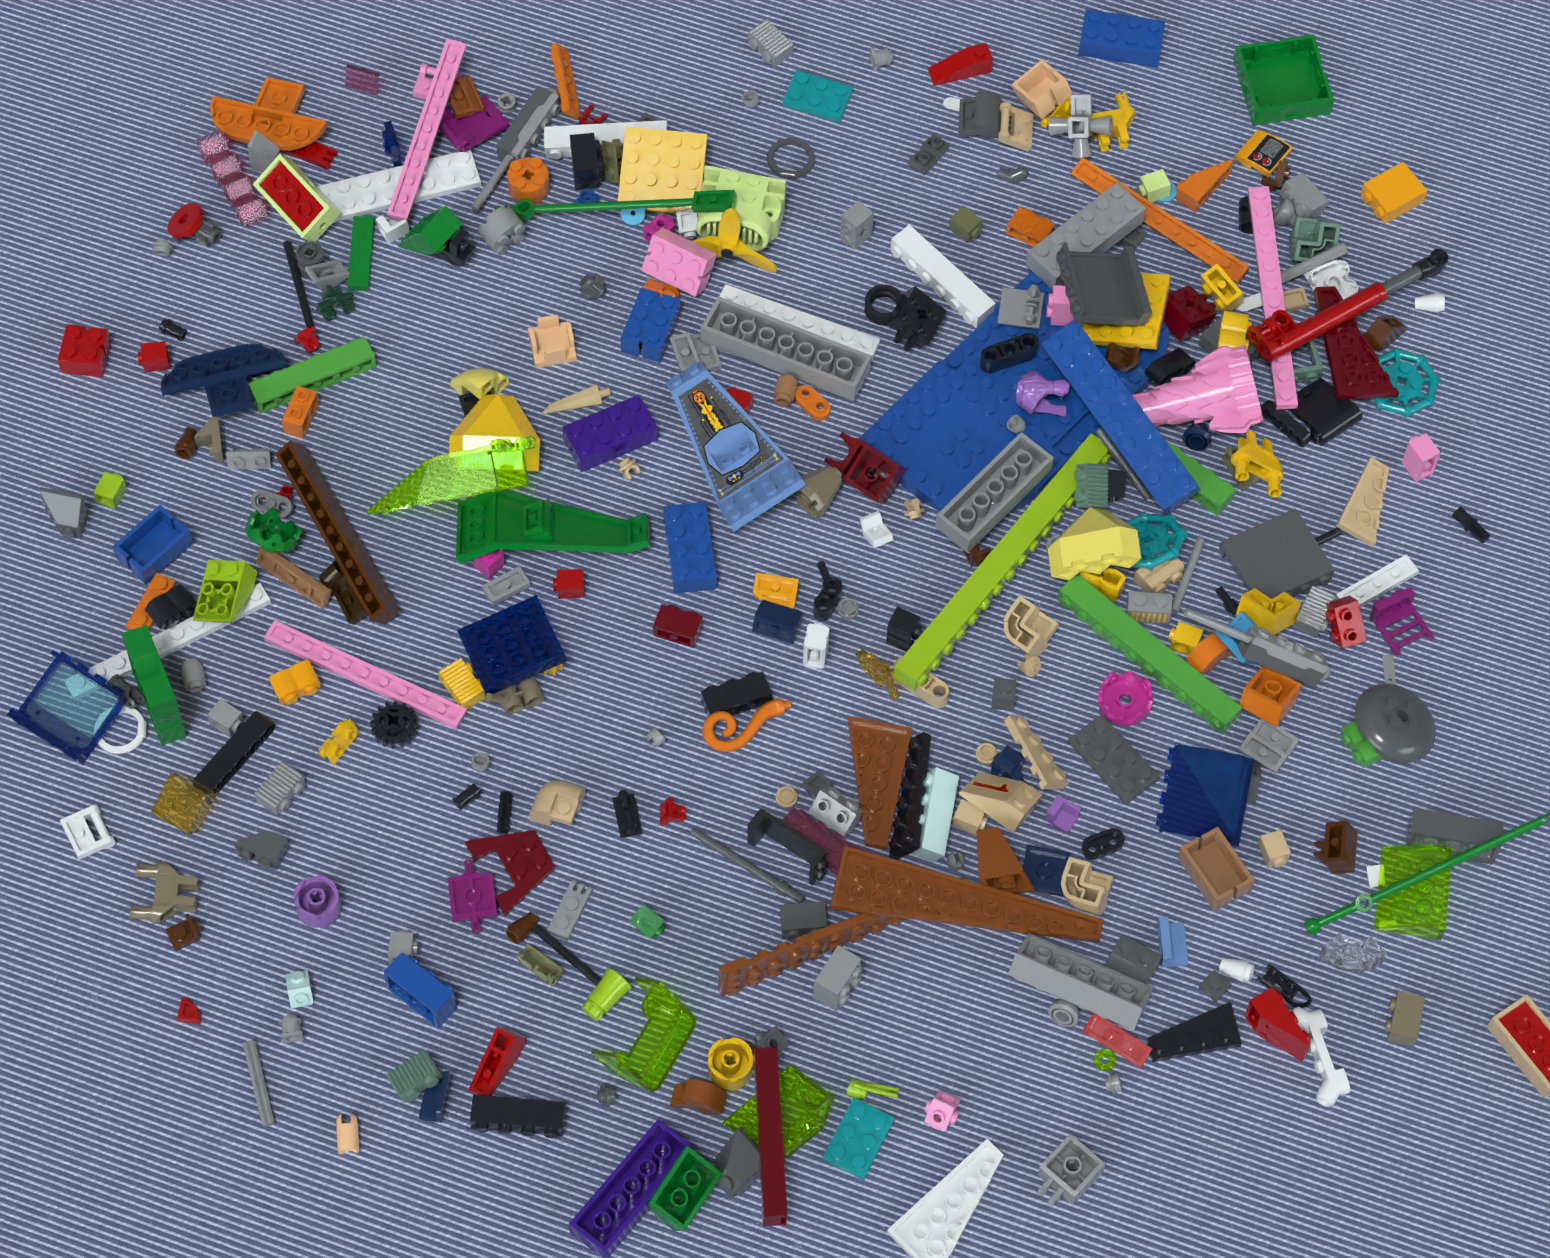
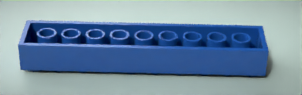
(1121, 417)

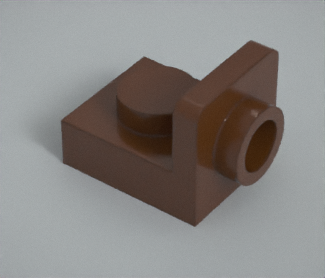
(975, 556)
(184, 933)

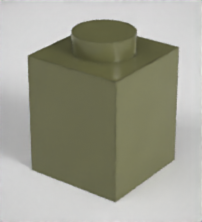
(965, 224)

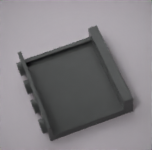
(1104, 287)
(1278, 557)

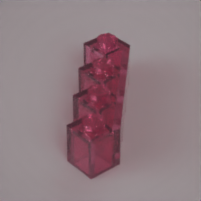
(228, 174)

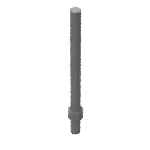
(783, 887)

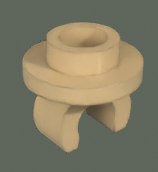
(626, 465)
(1031, 666)

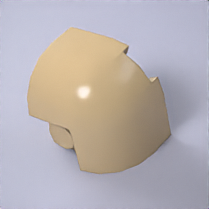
(1028, 627)
(557, 802)
(1085, 888)

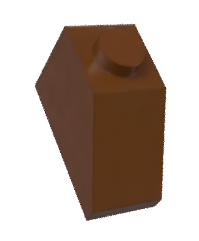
(1384, 331)

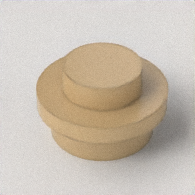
(985, 753)
(786, 797)

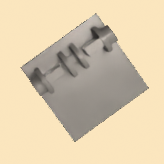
(1021, 307)

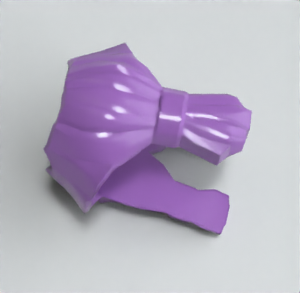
(1033, 390)

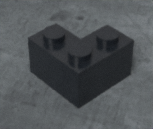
(585, 164)

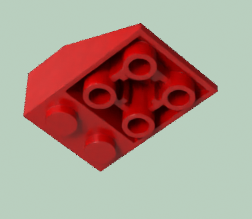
(1276, 1024)

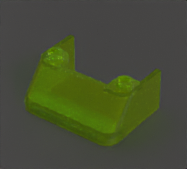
(658, 1043)

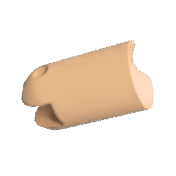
(347, 1135)

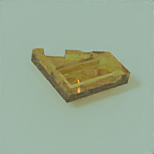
(878, 671)

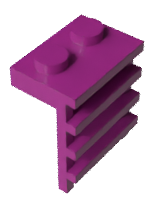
(1393, 610)

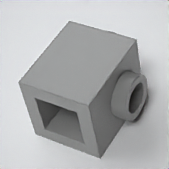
(400, 942)

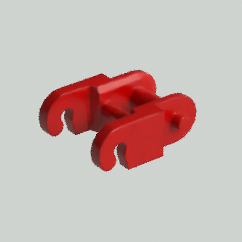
(586, 114)

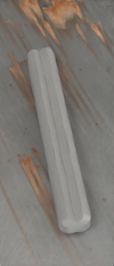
(1313, 262)
(258, 1083)

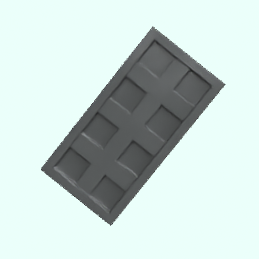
(1113, 759)

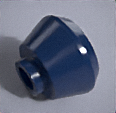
(1197, 437)

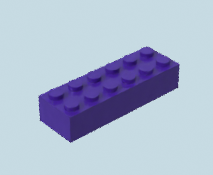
(625, 1193)

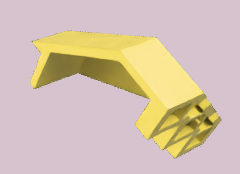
(1093, 545)

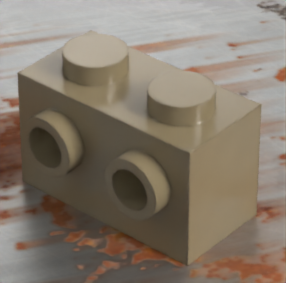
(1405, 1018)

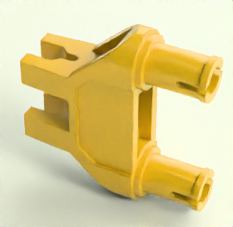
(1122, 120)
(1259, 462)

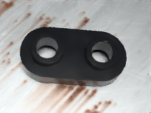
(1101, 843)

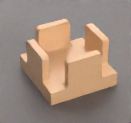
(552, 342)

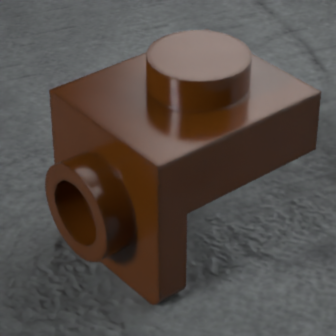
(1281, 174)
(1121, 357)

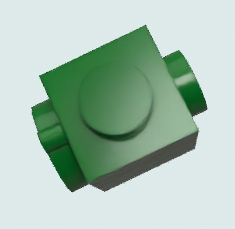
(647, 922)

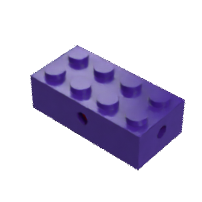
(610, 433)

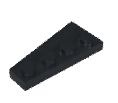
(1199, 1035)

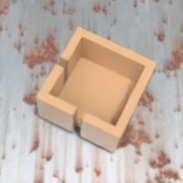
(1041, 89)

